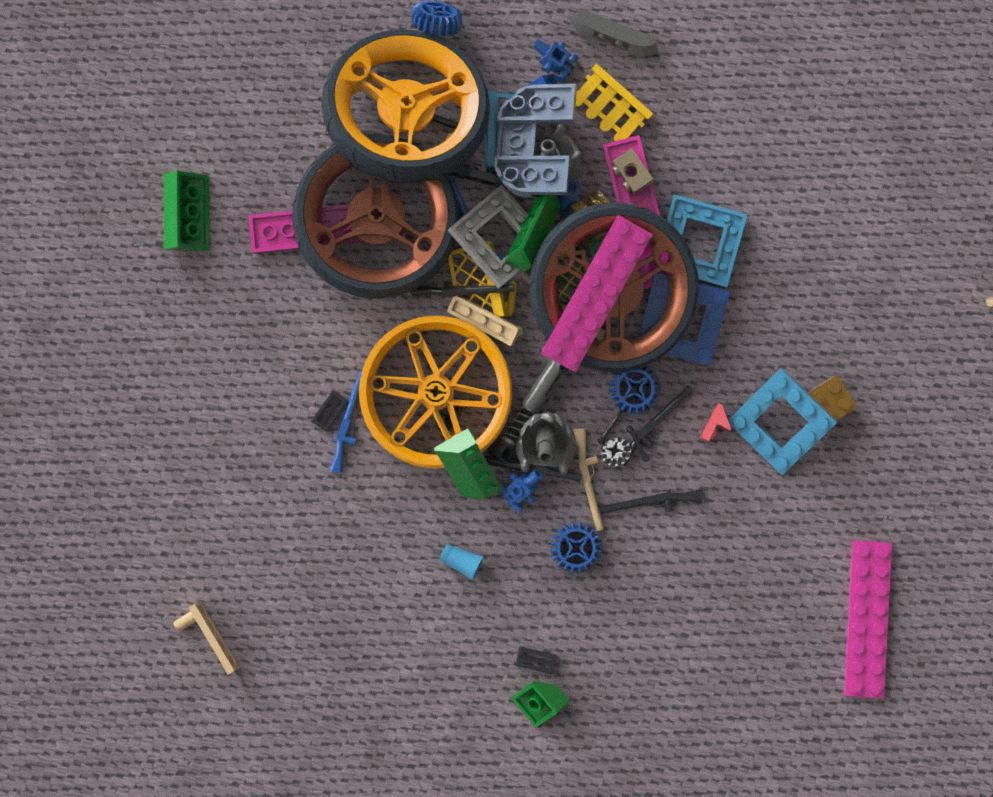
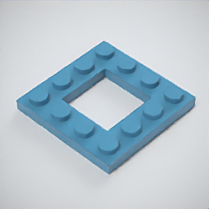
(732, 225)
(782, 385)

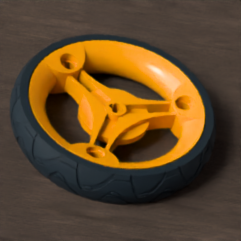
(405, 105)

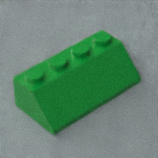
(186, 211)
(534, 231)
(468, 466)

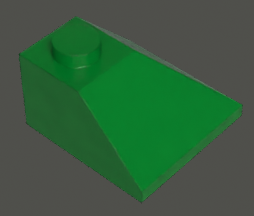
(540, 701)

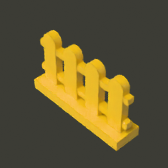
(605, 97)

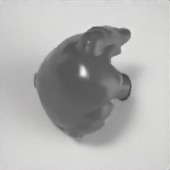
(559, 145)
(545, 442)

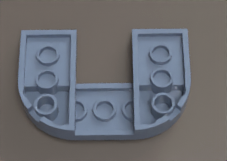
(517, 137)

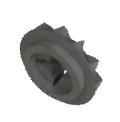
(619, 458)

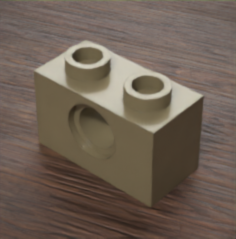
(628, 161)

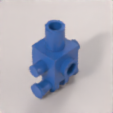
(556, 58)
(521, 489)

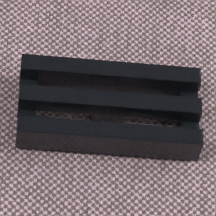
(335, 416)
(551, 664)

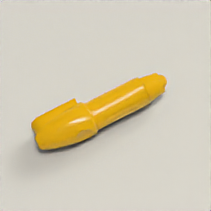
(510, 304)

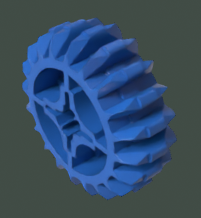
(436, 18)
(628, 381)
(587, 559)

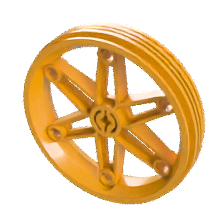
(405, 330)

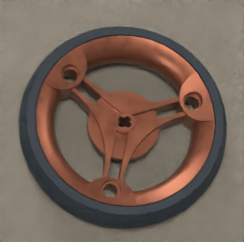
(680, 268)
(359, 281)

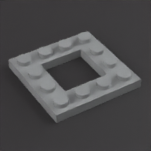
(465, 233)

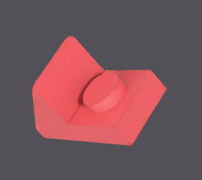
(717, 418)

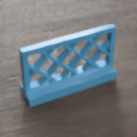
(491, 134)

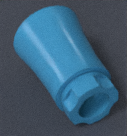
(461, 560)

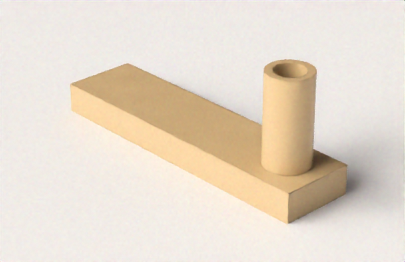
(485, 320)
(200, 615)

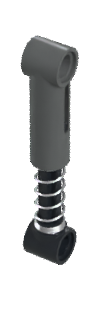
(503, 447)

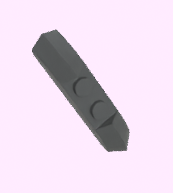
(607, 30)

